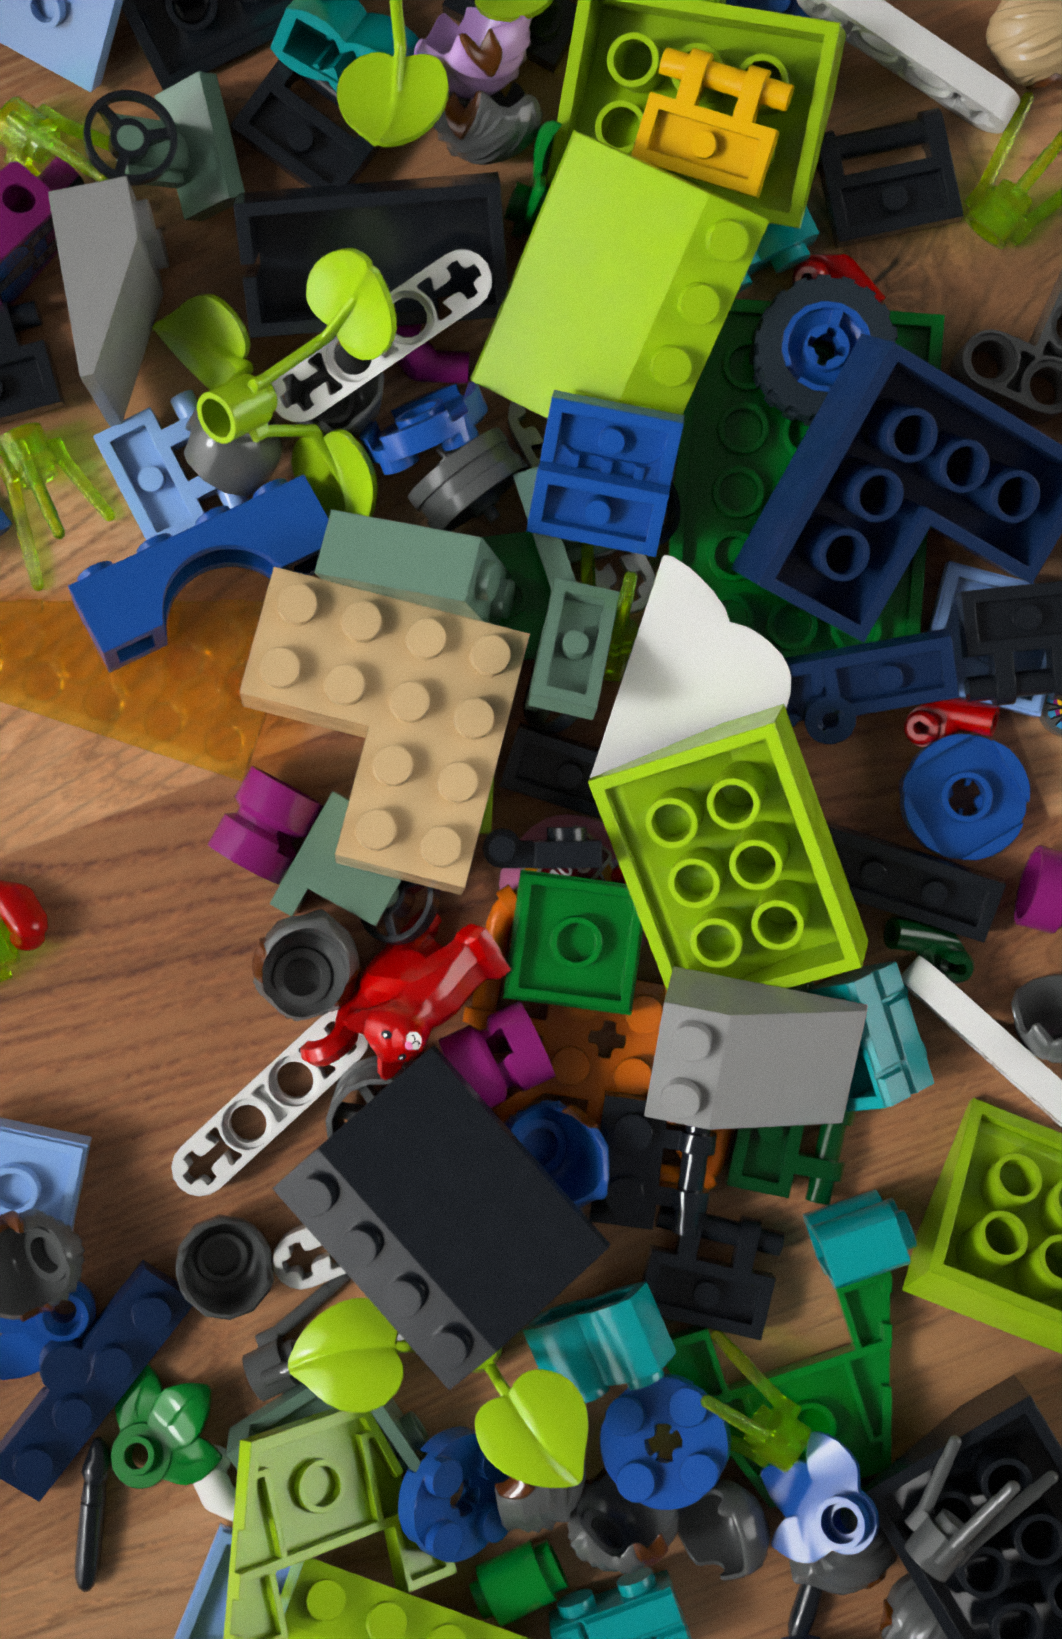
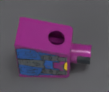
(27, 223)

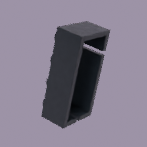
(393, 222)

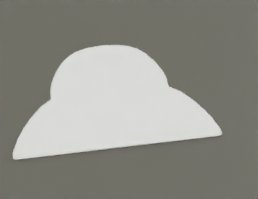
(688, 671)

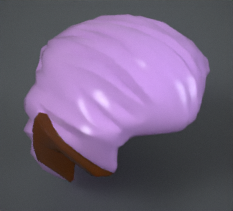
(478, 52)

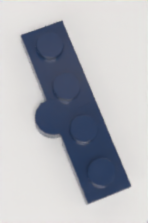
(869, 678)
(89, 1378)

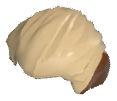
(1028, 41)

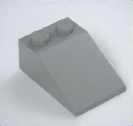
(110, 284)
(751, 1054)

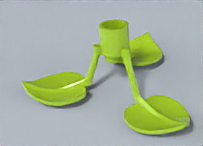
(401, 96)
(214, 346)
(528, 1433)

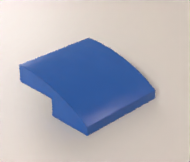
(605, 473)

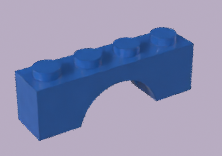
(131, 600)

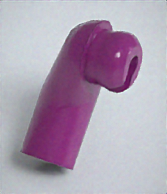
(433, 365)

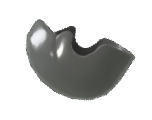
(352, 412)
(235, 466)
(1039, 1017)
(224, 1267)
(726, 1530)

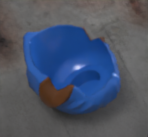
(566, 1146)

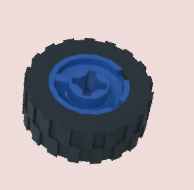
(793, 322)

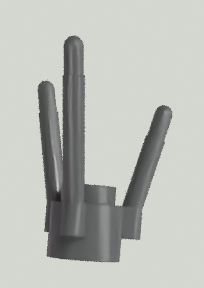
(268, 1364)
(947, 1542)

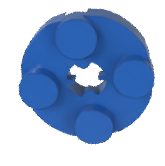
(424, 422)
(999, 806)
(641, 1472)
(424, 1504)

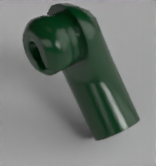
(933, 944)

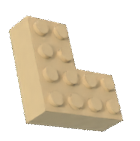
(421, 691)

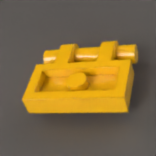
(704, 142)

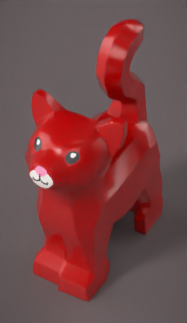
(409, 994)

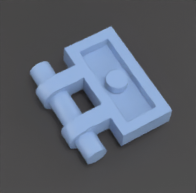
(151, 473)

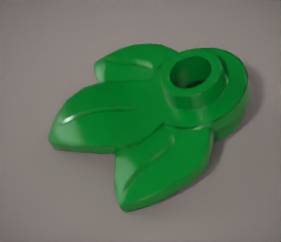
(528, 199)
(168, 1427)

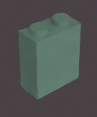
(416, 566)

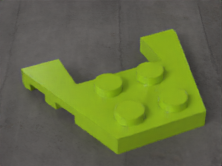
(307, 1494)

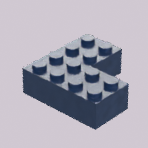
(882, 466)

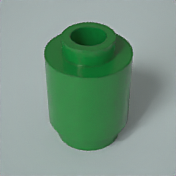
(518, 1581)

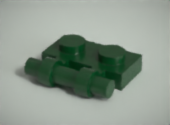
(770, 1156)

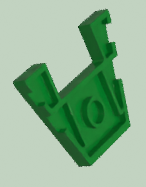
(838, 1390)

